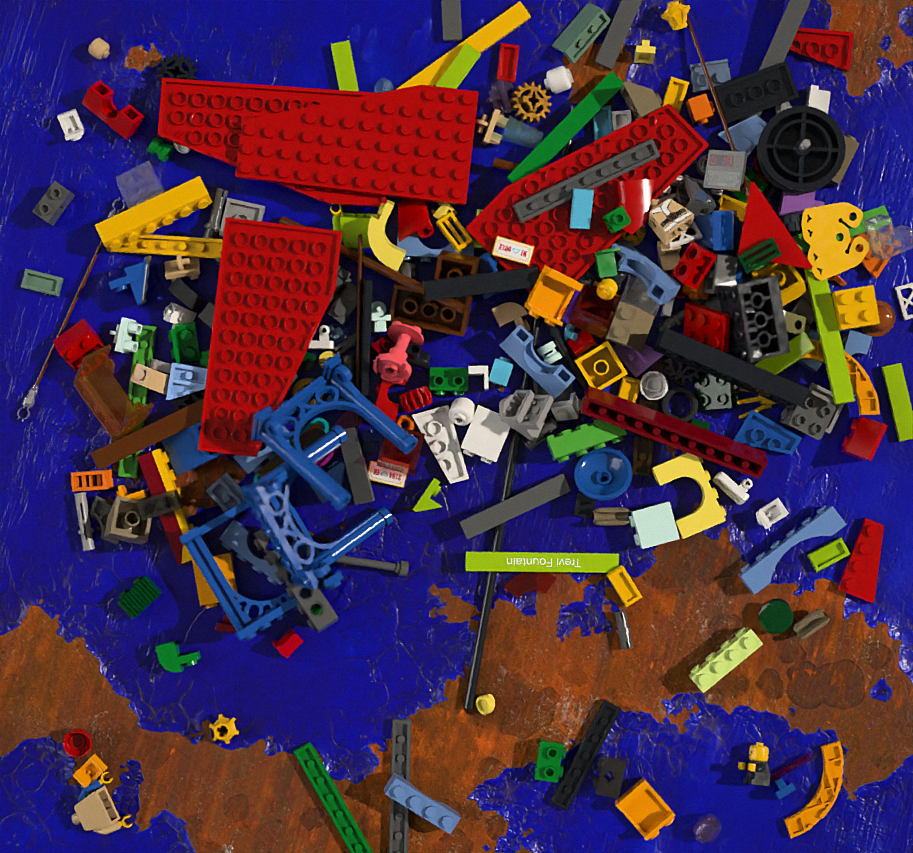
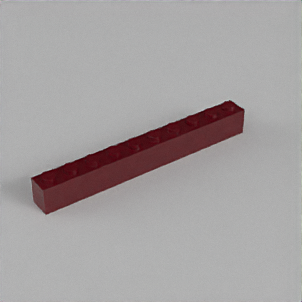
(673, 432)

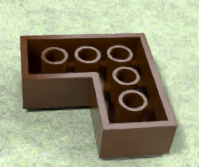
(412, 309)

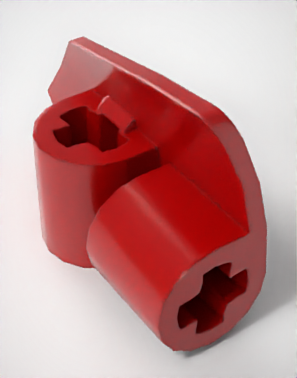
(636, 199)
(413, 218)

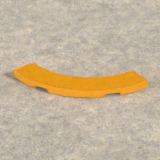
(860, 381)
(825, 794)

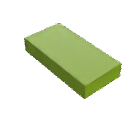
(828, 554)

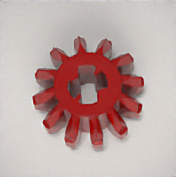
(416, 399)

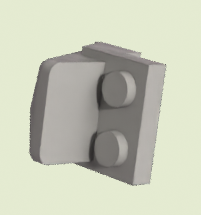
(525, 412)

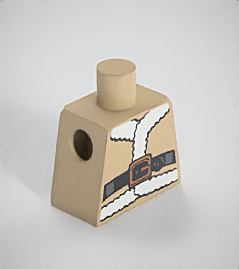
(669, 219)

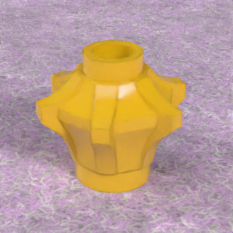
(676, 14)
(224, 735)

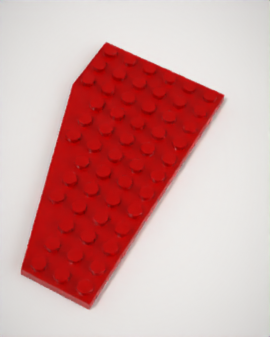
(210, 117)
(381, 144)
(574, 249)
(265, 315)

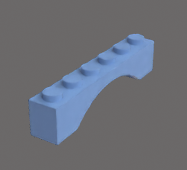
(759, 573)

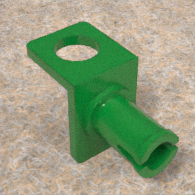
(606, 262)

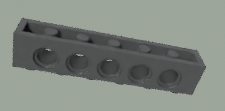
(318, 622)

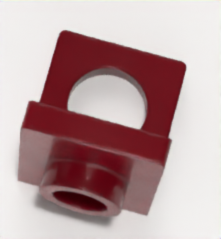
(380, 347)

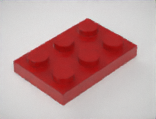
(707, 326)

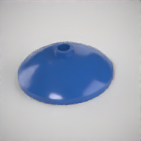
(602, 465)

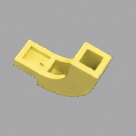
(382, 248)

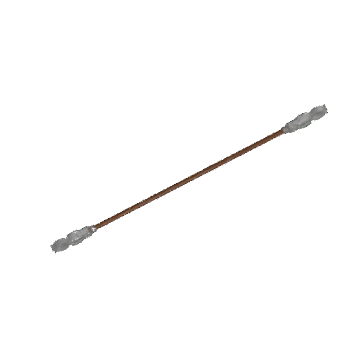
(29, 400)

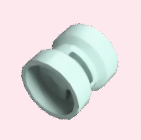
(551, 357)

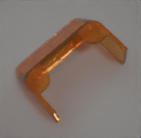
(106, 397)

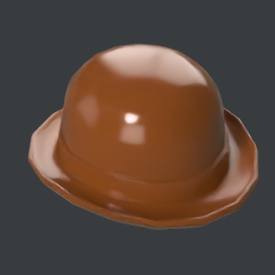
(886, 318)

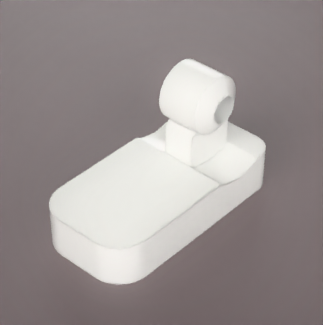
(323, 343)
(735, 492)

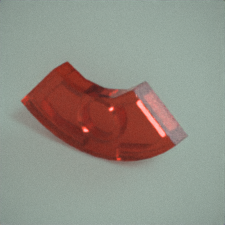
(528, 582)

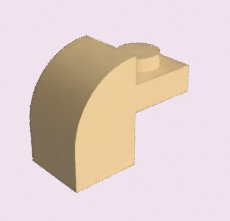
(668, 257)
(509, 313)
(150, 378)

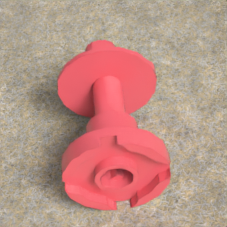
(394, 364)

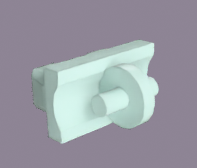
(378, 317)
(124, 335)

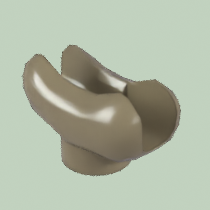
(611, 516)
(810, 623)

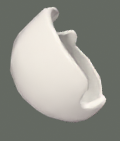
(653, 385)

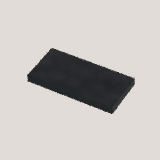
(756, 92)

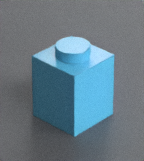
(501, 371)

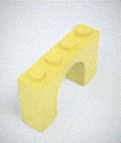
(709, 511)

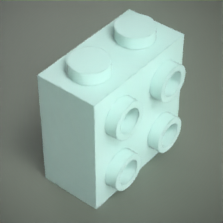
(654, 525)

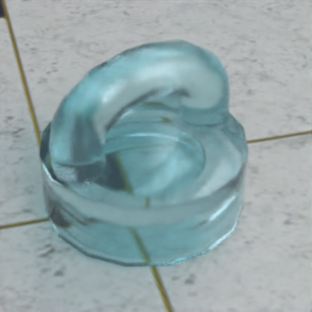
(383, 85)
(587, 278)
(339, 333)

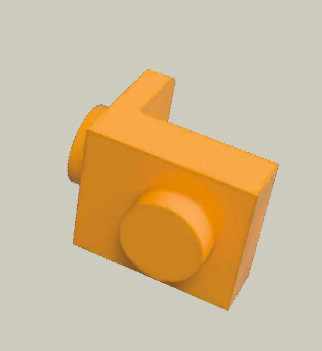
(140, 495)
(90, 771)

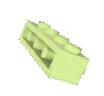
(725, 659)

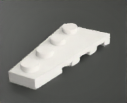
(443, 441)

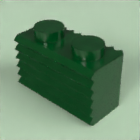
(139, 597)

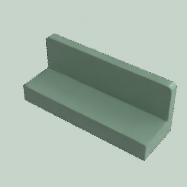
(582, 32)

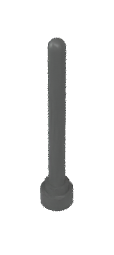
(400, 567)

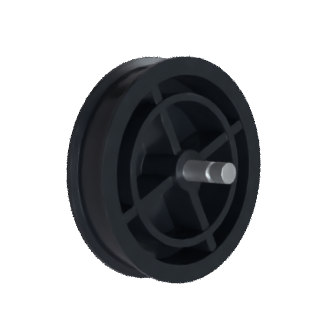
(801, 149)

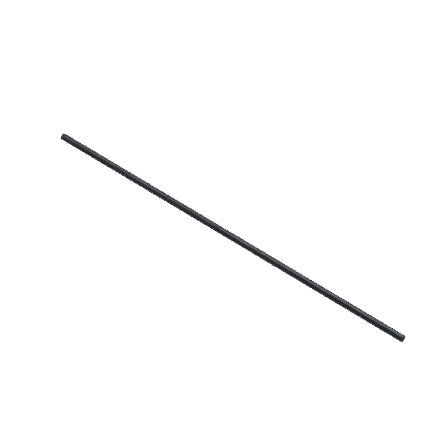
(499, 529)

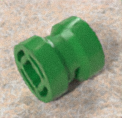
(161, 149)

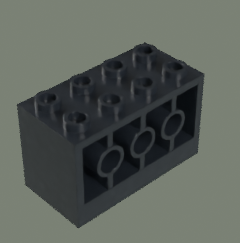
(755, 317)

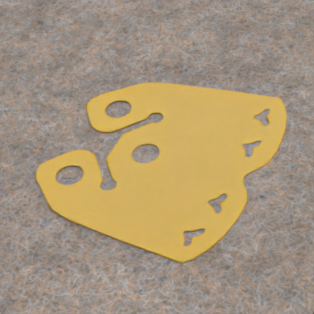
(823, 240)

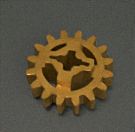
(530, 103)

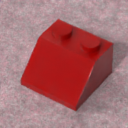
(863, 438)

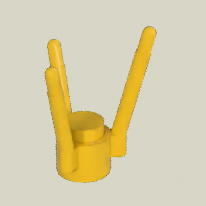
(767, 403)

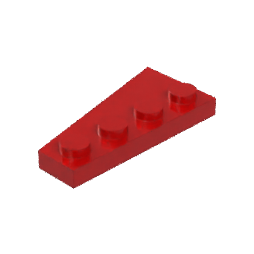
(824, 46)
(863, 563)

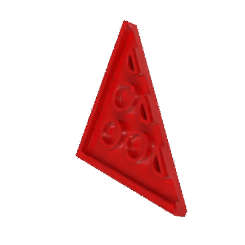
(763, 223)

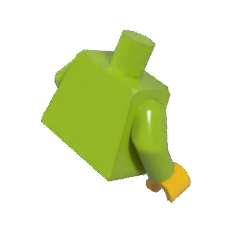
(351, 225)

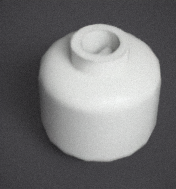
(558, 79)
(462, 411)

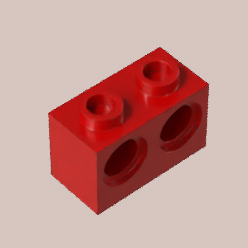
(694, 264)

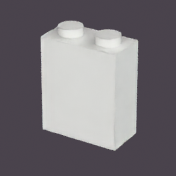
(485, 435)

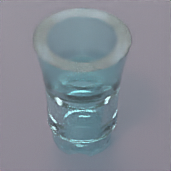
(521, 133)

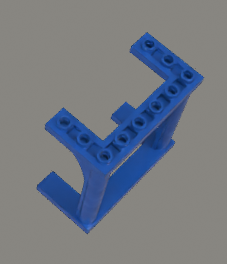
(243, 624)

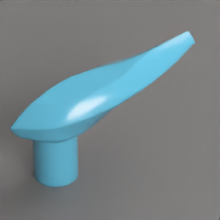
(569, 332)

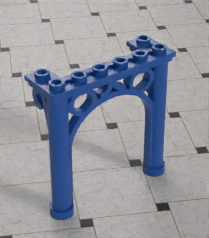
(336, 381)
(313, 568)

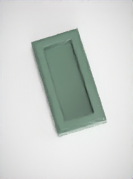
(42, 282)

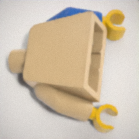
(97, 809)

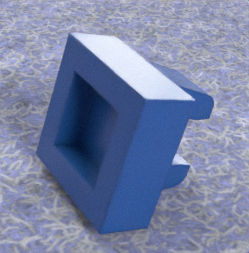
(784, 789)

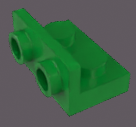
(184, 342)

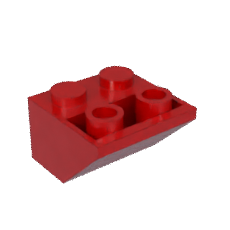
(78, 343)

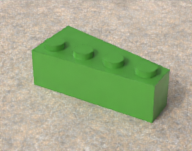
(583, 438)

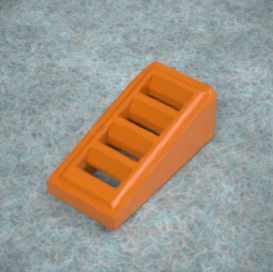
(104, 480)

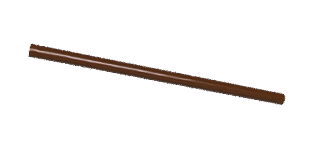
(386, 271)

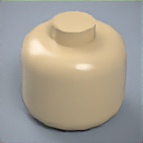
(99, 49)

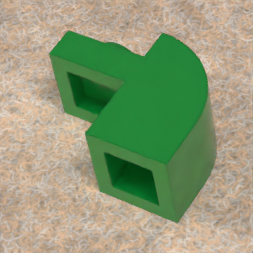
(172, 660)

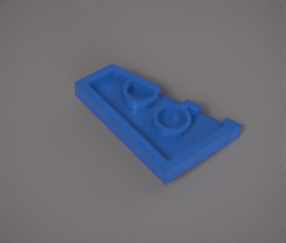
(766, 434)

